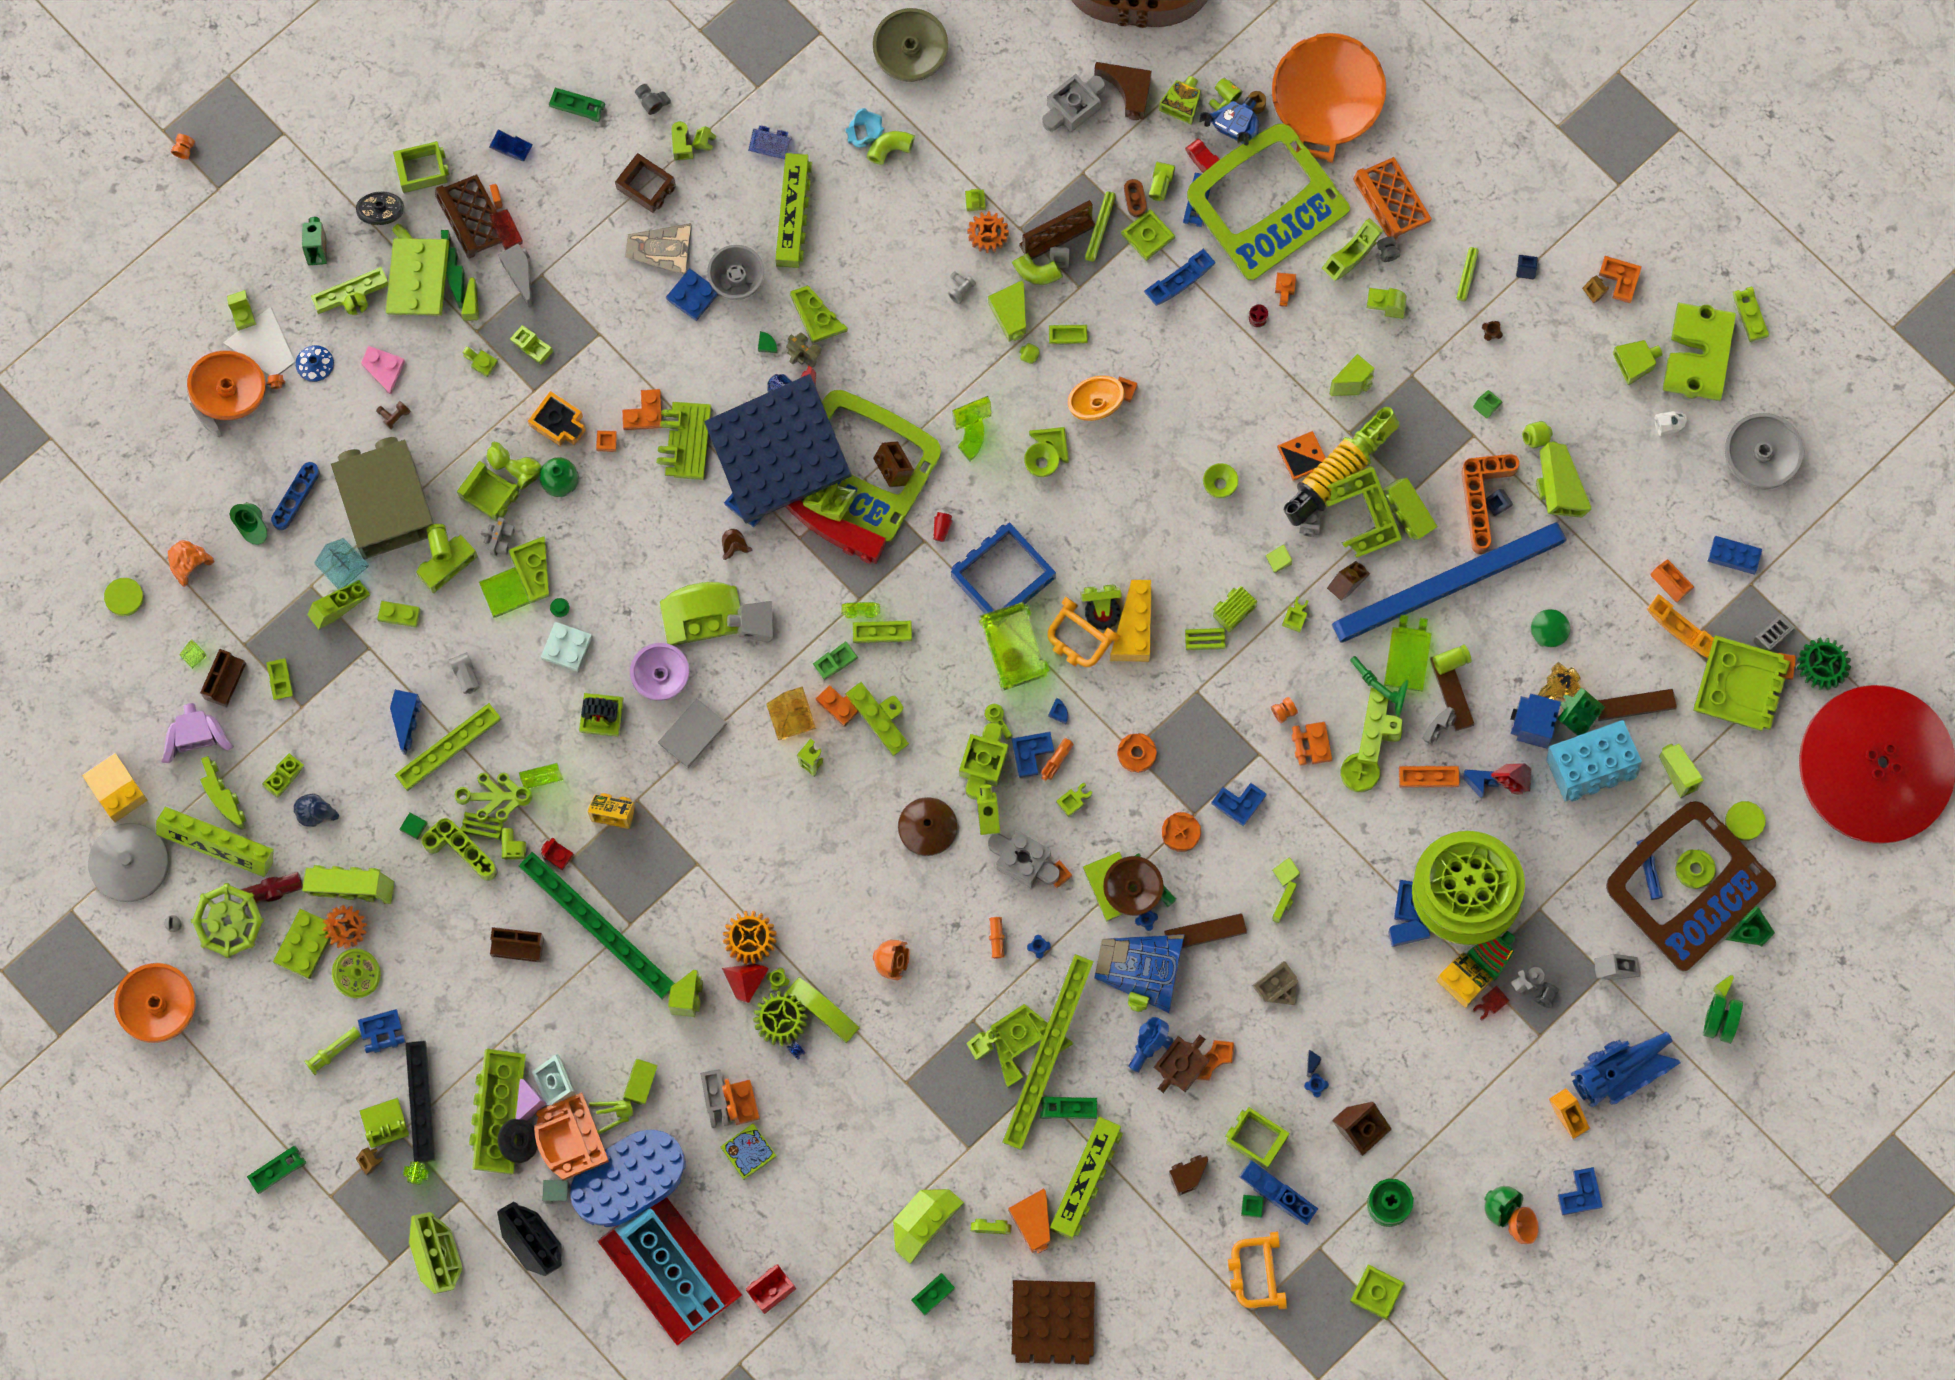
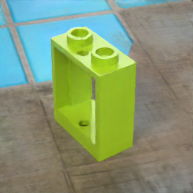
(418, 152)
(1275, 1148)

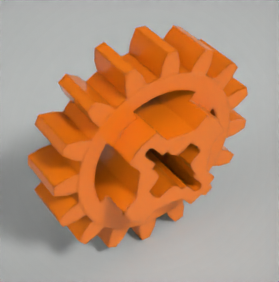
(988, 240)
(337, 931)

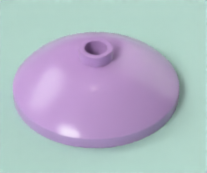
(659, 659)

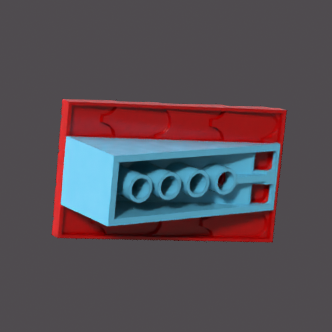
(670, 1269)

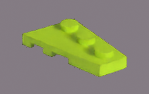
(532, 568)

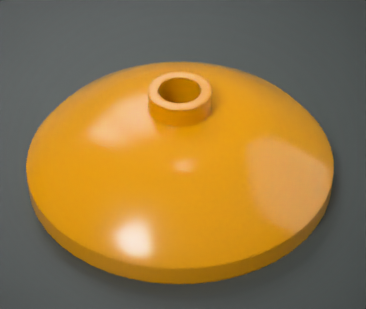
(1096, 398)

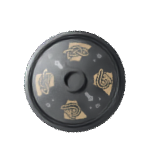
(379, 208)

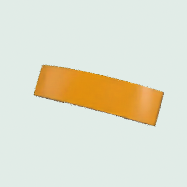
(1679, 626)

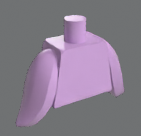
(193, 732)

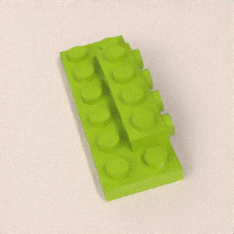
(495, 1106)

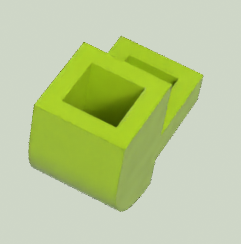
(1391, 301)

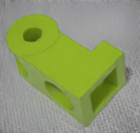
(679, 141)

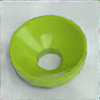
(1039, 451)
(1223, 472)

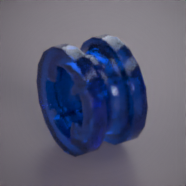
(795, 1050)

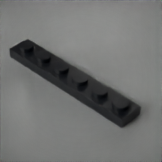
(420, 1101)

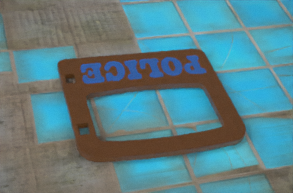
(1714, 911)

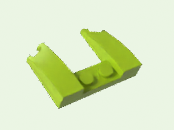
(1385, 526)

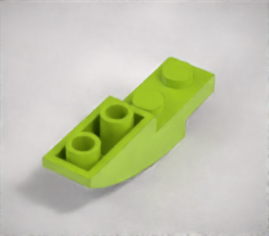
(223, 799)

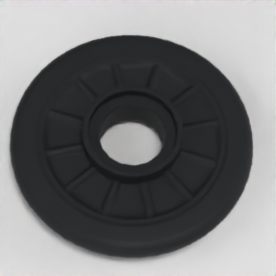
(506, 1140)

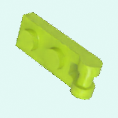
(1750, 314)

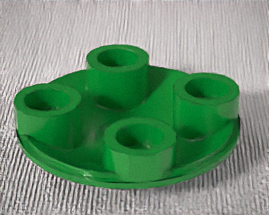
(1550, 628)

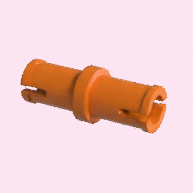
(996, 937)

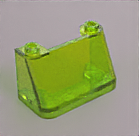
(1013, 646)

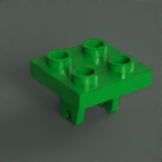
(1580, 711)

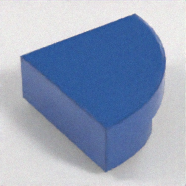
(1059, 711)

